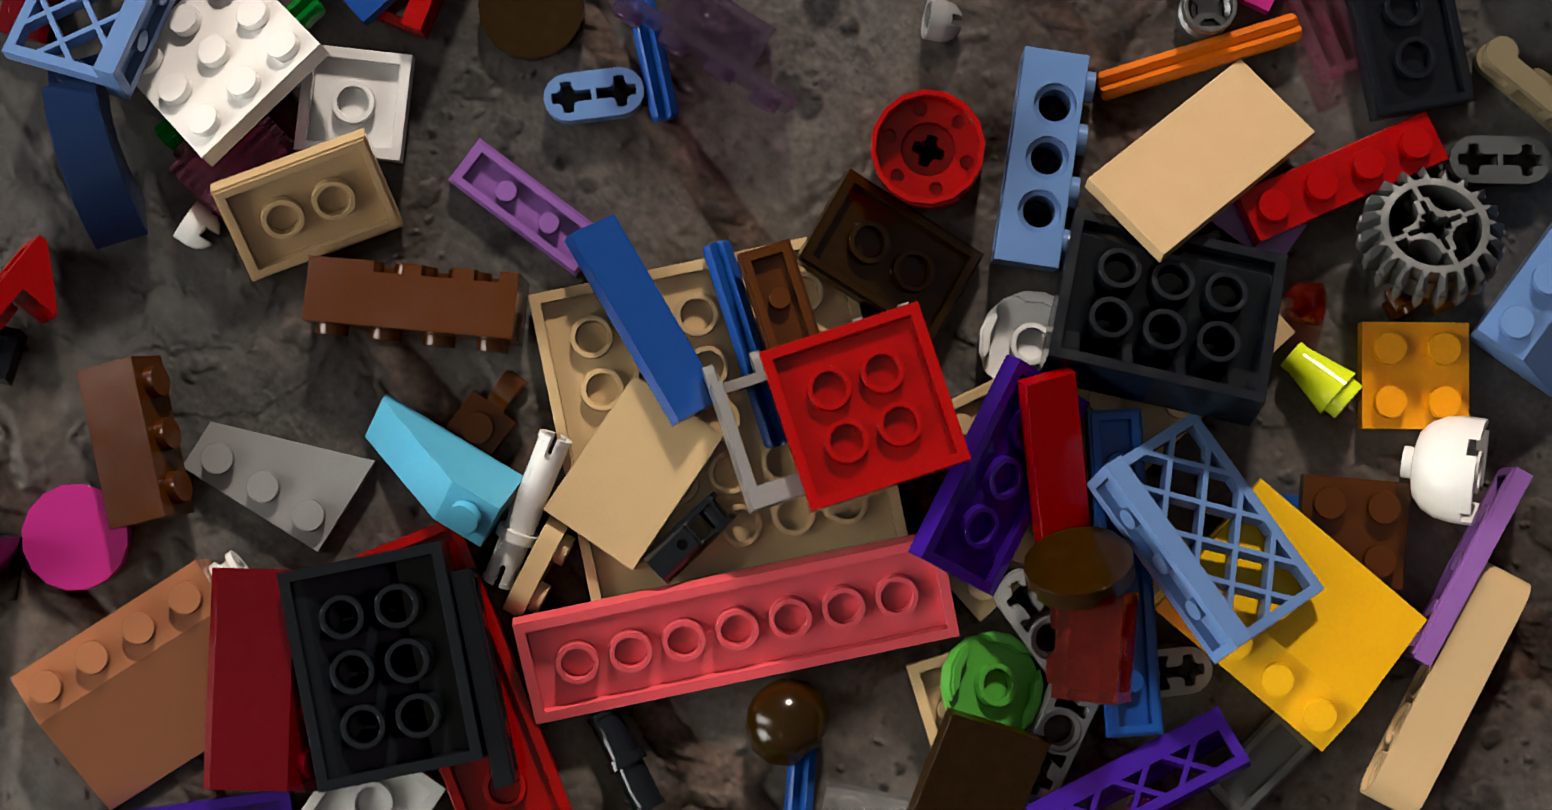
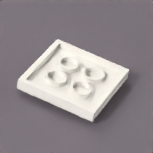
(226, 68)

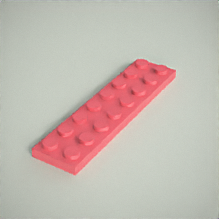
(732, 628)

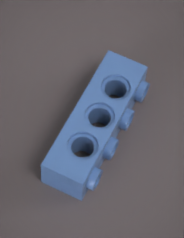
(1042, 75)

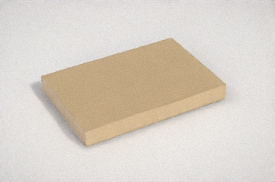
(307, 204)
(632, 475)

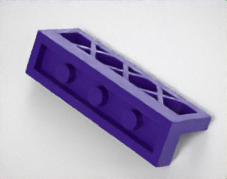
(1152, 762)

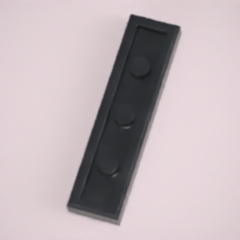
(485, 677)

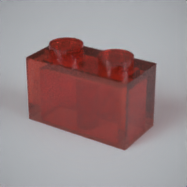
(1094, 651)

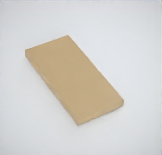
(1199, 160)

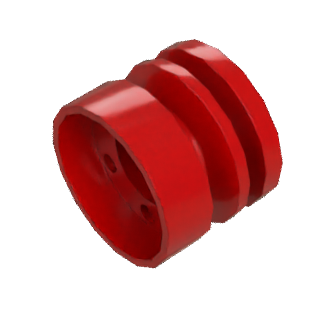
(911, 123)

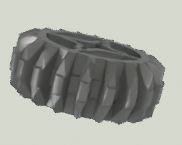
(1436, 220)

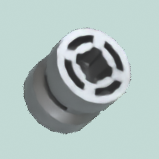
(1193, 26)

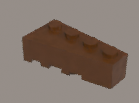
(416, 302)

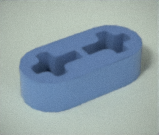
(592, 83)

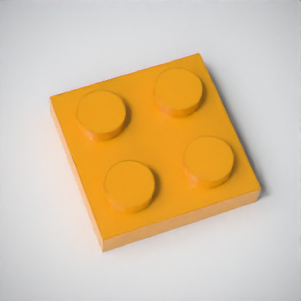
(1411, 373)

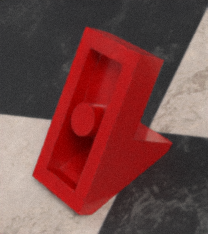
(28, 283)

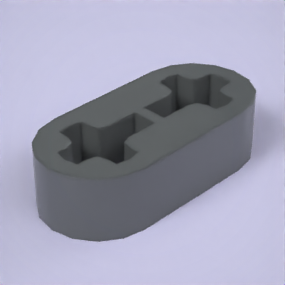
(1498, 148)

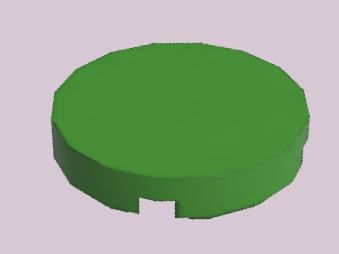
(993, 679)

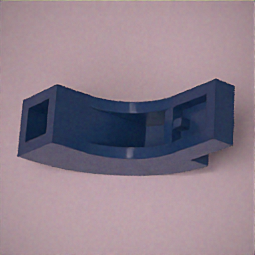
(93, 159)

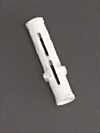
(519, 528)

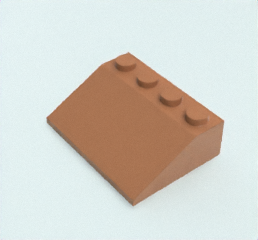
(130, 688)

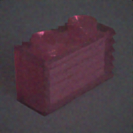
(259, 146)

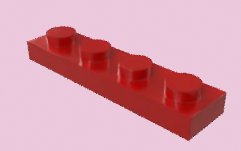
(1339, 178)

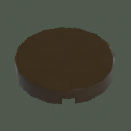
(532, 27)
(1079, 568)

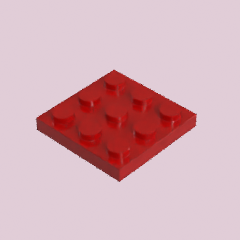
(864, 406)

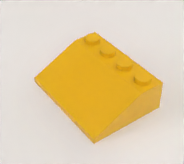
(1329, 651)

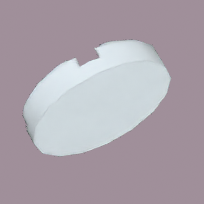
(1016, 329)

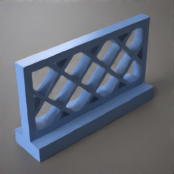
(124, 50)
(1166, 551)

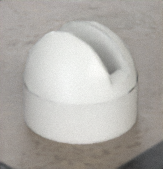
(194, 225)

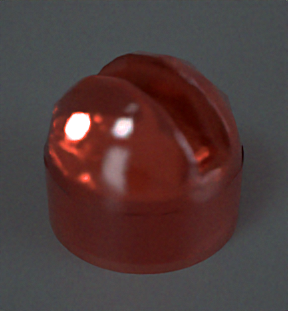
(1308, 303)

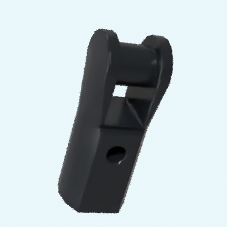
(682, 544)

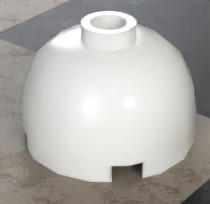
(1448, 467)

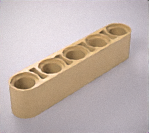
(1445, 694)

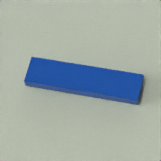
(641, 318)

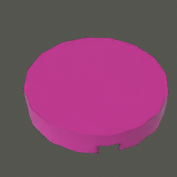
(71, 539)

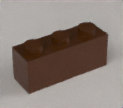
(135, 441)

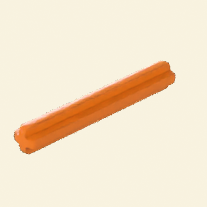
(1198, 56)

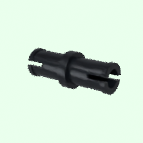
(625, 760)

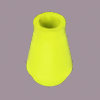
(1321, 379)

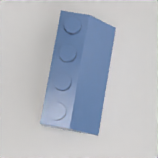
(1519, 320)

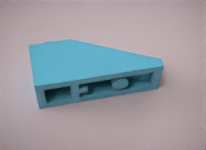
(443, 472)

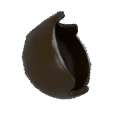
(786, 721)

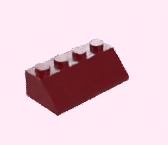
(253, 697)

